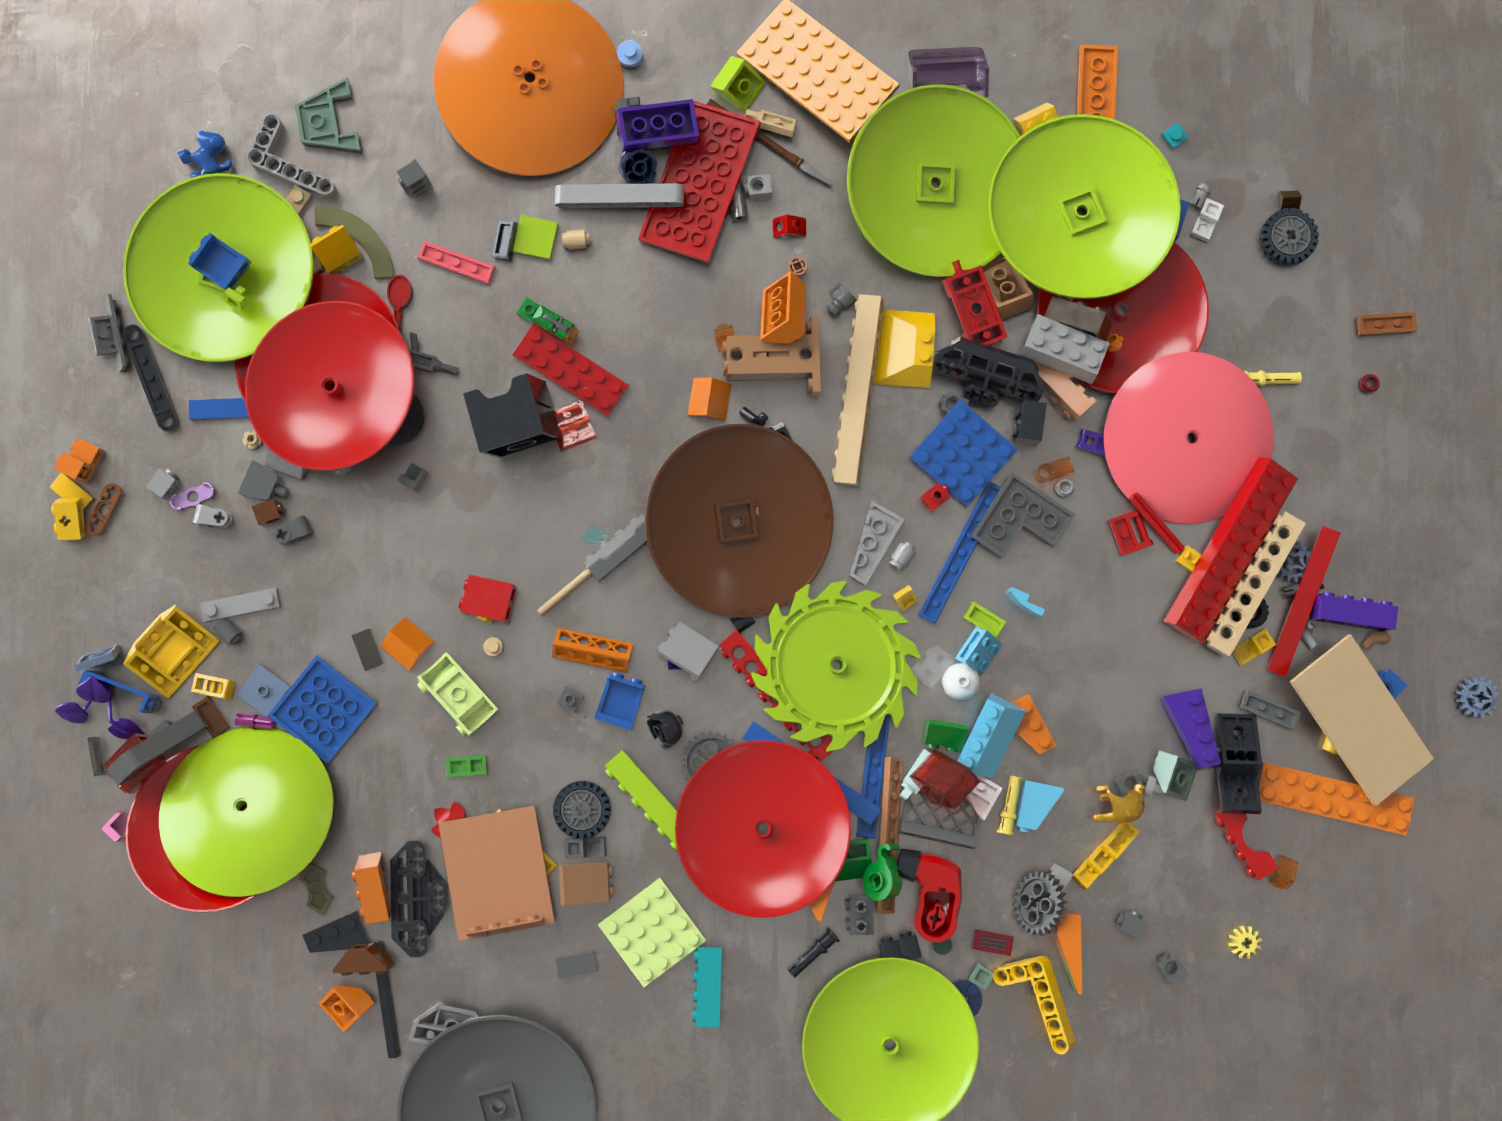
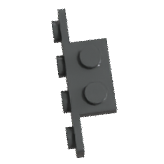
(106, 334)

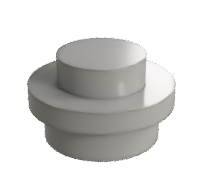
(1064, 487)

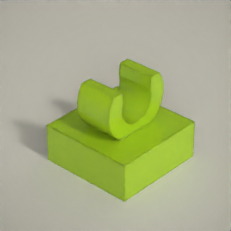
(236, 298)

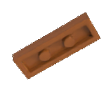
(1386, 323)

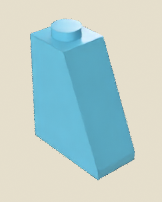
(1035, 804)

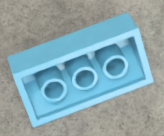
(991, 736)

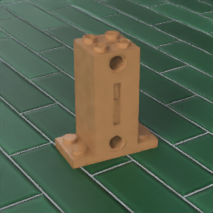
(775, 360)

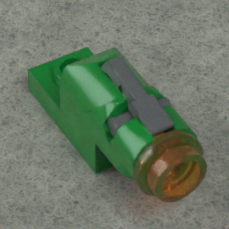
(548, 320)

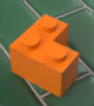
(80, 461)

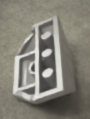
(437, 1020)

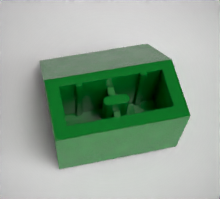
(856, 861)

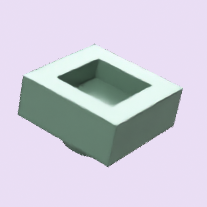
(981, 976)

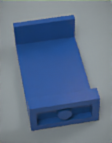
(150, 702)

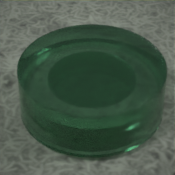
(943, 947)

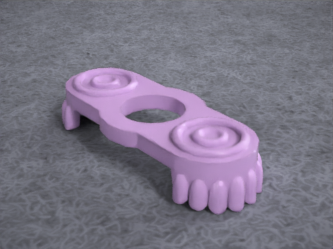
(181, 500)

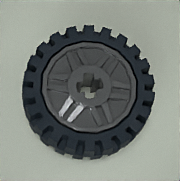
(1302, 240)
(568, 817)

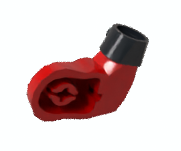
(939, 892)

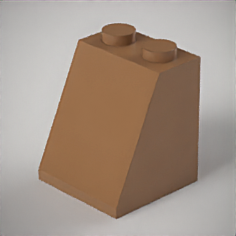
(585, 883)

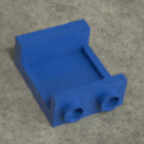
(219, 262)
(620, 701)

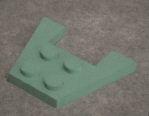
(318, 119)

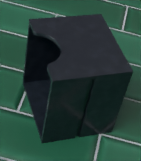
(514, 419)

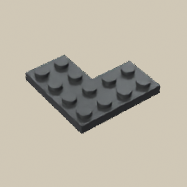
(1020, 506)

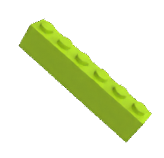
(644, 794)

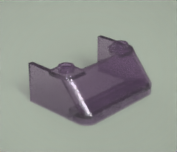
(949, 67)

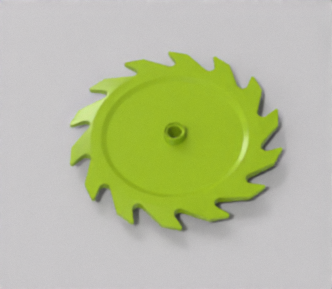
(827, 698)

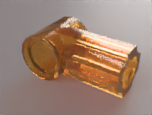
(1055, 469)

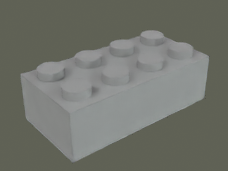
(1065, 349)

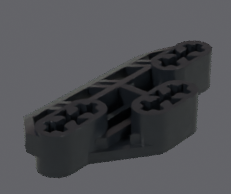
(989, 377)
(419, 900)

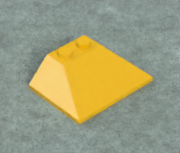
(906, 349)
(169, 650)

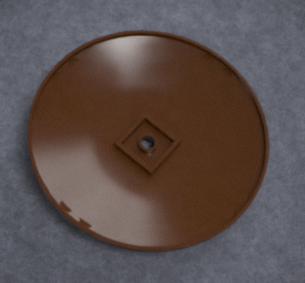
(765, 556)

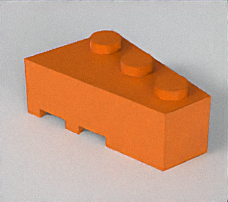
(1032, 727)
(371, 888)

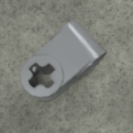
(209, 516)

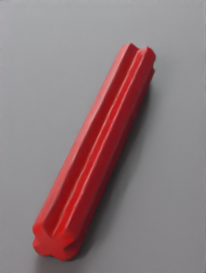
(1156, 523)

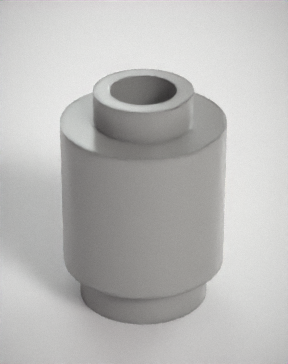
(902, 556)

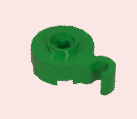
(881, 878)

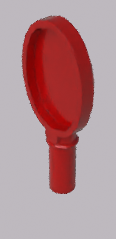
(399, 295)

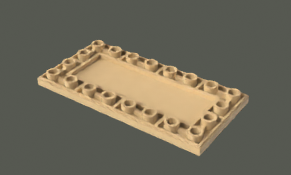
(1361, 720)

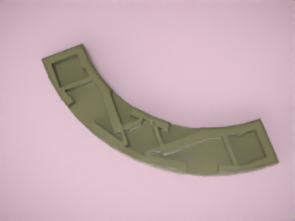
(362, 233)

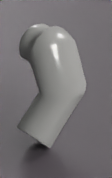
(1307, 634)

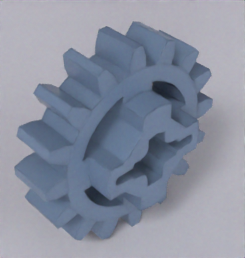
(1299, 564)
(1476, 704)

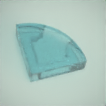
(593, 535)

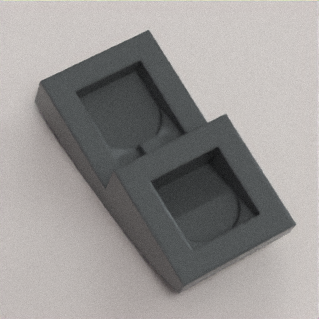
(585, 847)

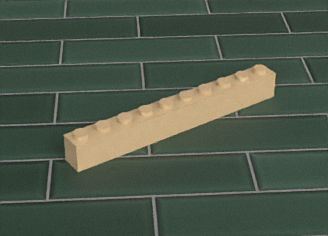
(859, 390)

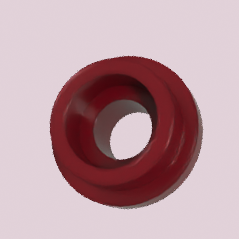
(1375, 383)

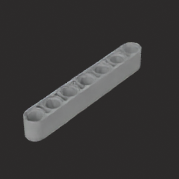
(619, 195)

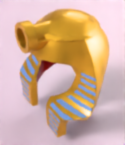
(1126, 808)

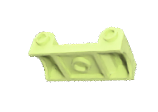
(457, 694)

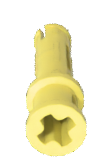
(1261, 378)
(1008, 815)

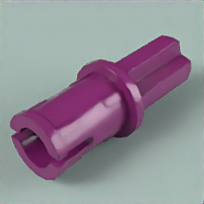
(254, 721)

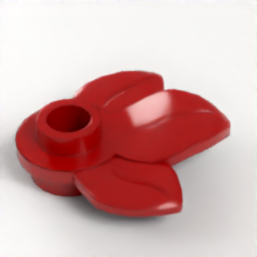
(443, 815)

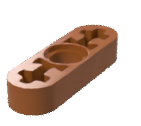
(112, 507)

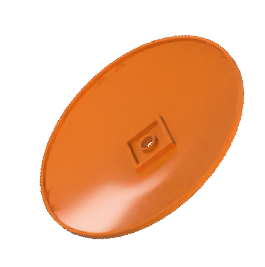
(520, 123)

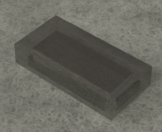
(367, 649)
(97, 756)

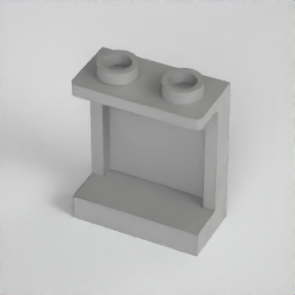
(687, 650)

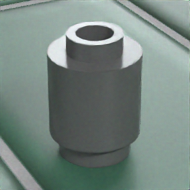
(227, 631)

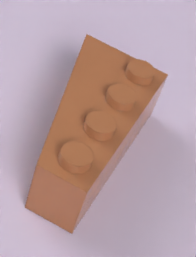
(1064, 392)

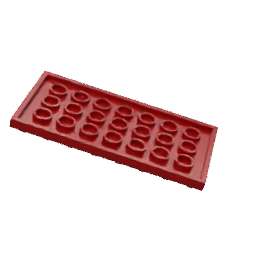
(710, 179)

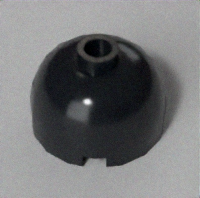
(666, 727)

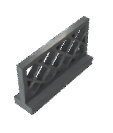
(937, 834)

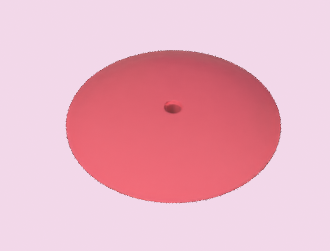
(1150, 430)

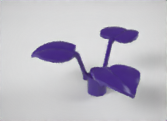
(99, 692)

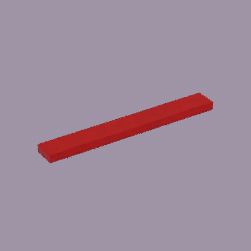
(1303, 601)

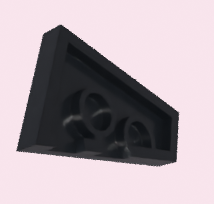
(337, 935)

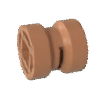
(796, 269)

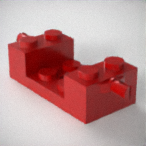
(968, 288)

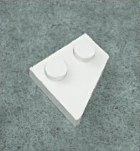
(984, 796)

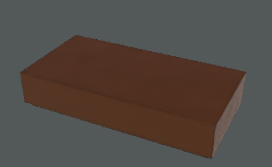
(212, 716)

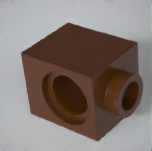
(268, 512)

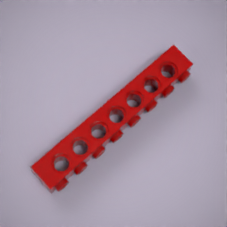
(736, 641)

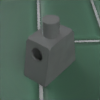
(261, 483)

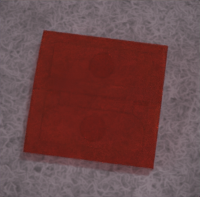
(573, 425)

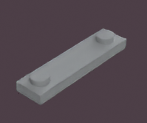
(240, 604)

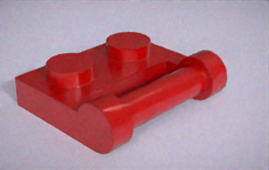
(1125, 535)

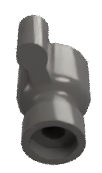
(843, 299)

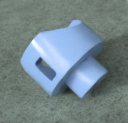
(630, 53)

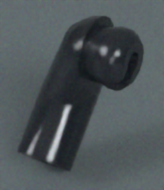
(751, 417)

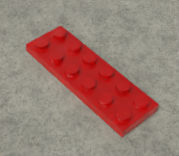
(570, 370)

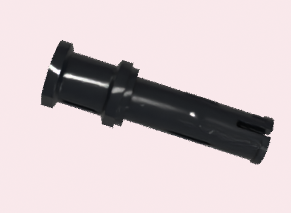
(820, 947)

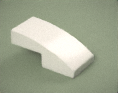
(1206, 220)

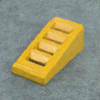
(225, 688)

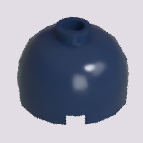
(637, 166)

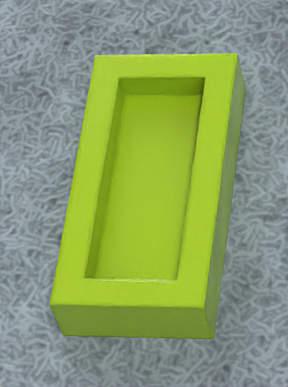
(984, 619)

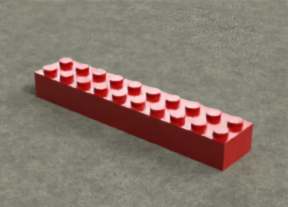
(1231, 549)

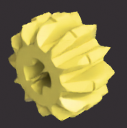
(1250, 946)

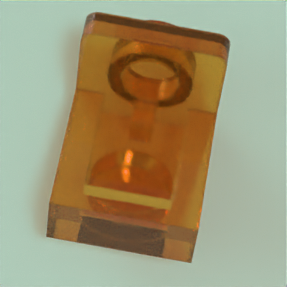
(721, 334)
(1286, 874)

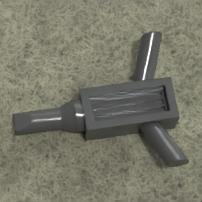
(427, 362)

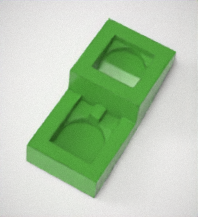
(466, 766)

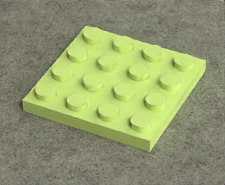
(652, 932)

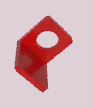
(791, 225)

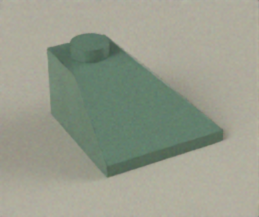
(1174, 774)

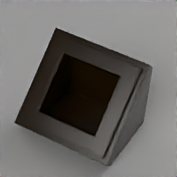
(1290, 199)

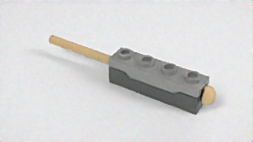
(607, 559)

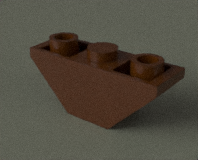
(364, 959)

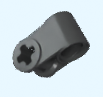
(295, 530)

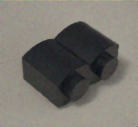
(901, 947)

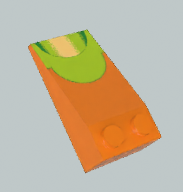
(1070, 948)

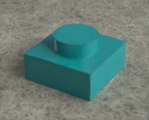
(1175, 136)

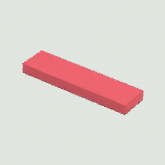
(456, 262)

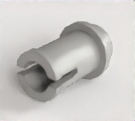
(1201, 194)

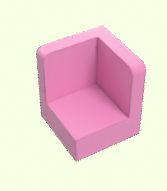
(116, 826)

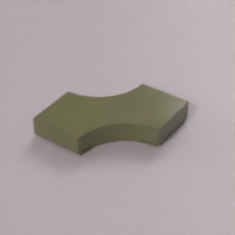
(318, 898)

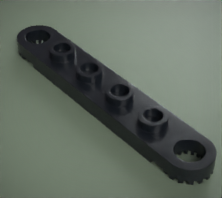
(150, 378)

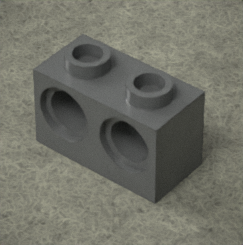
(413, 178)

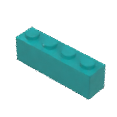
(708, 986)

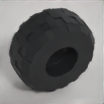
(411, 424)

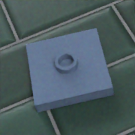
(97, 658)
(263, 690)

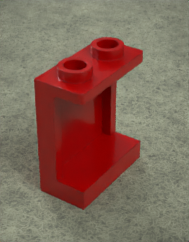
(487, 598)

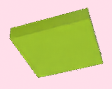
(535, 237)

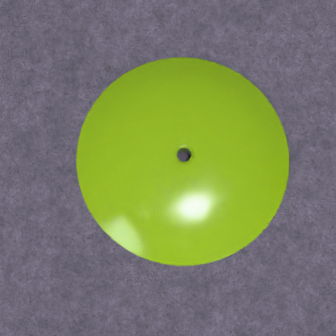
(268, 841)
(881, 1003)

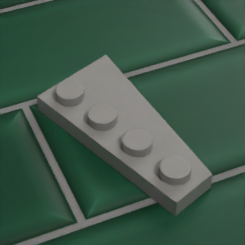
(875, 539)

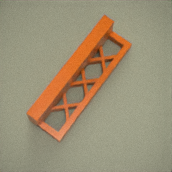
(591, 653)

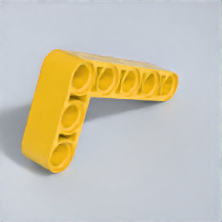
(1043, 997)

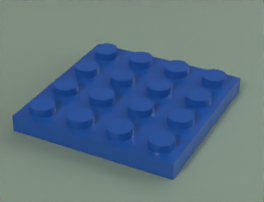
(963, 452)
(322, 709)

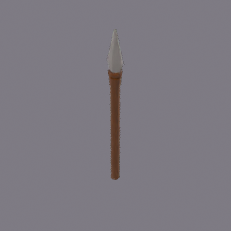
(792, 158)

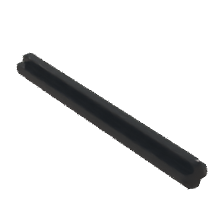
(387, 1011)

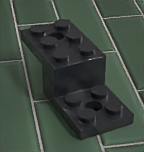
(1239, 764)

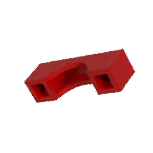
(1258, 863)

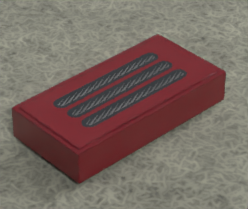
(992, 942)

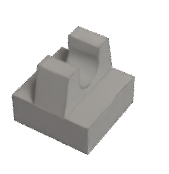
(1151, 786)

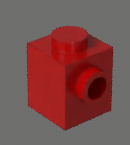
(935, 496)

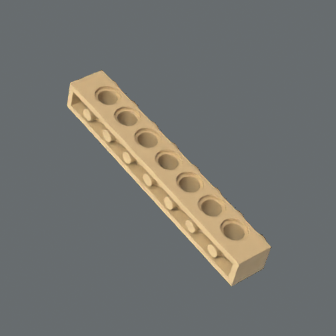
(1293, 528)

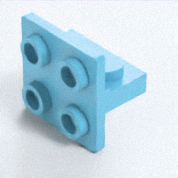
(979, 650)

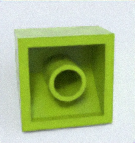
(738, 83)

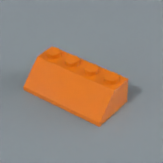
(783, 310)

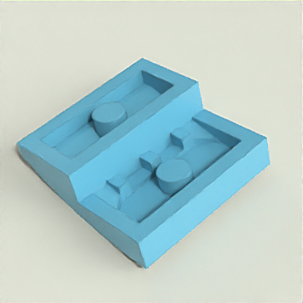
(1020, 599)

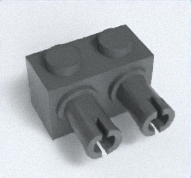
(860, 914)

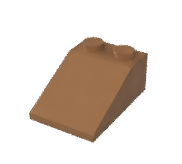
(1007, 288)

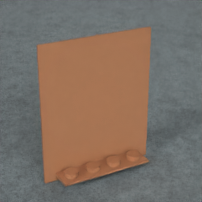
(496, 873)

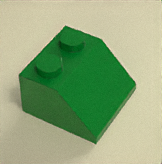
(945, 734)

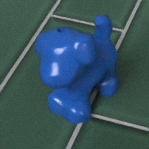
(210, 144)

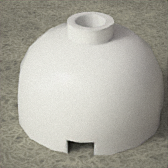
(960, 682)

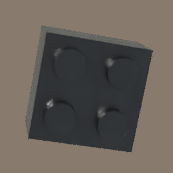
(1030, 422)

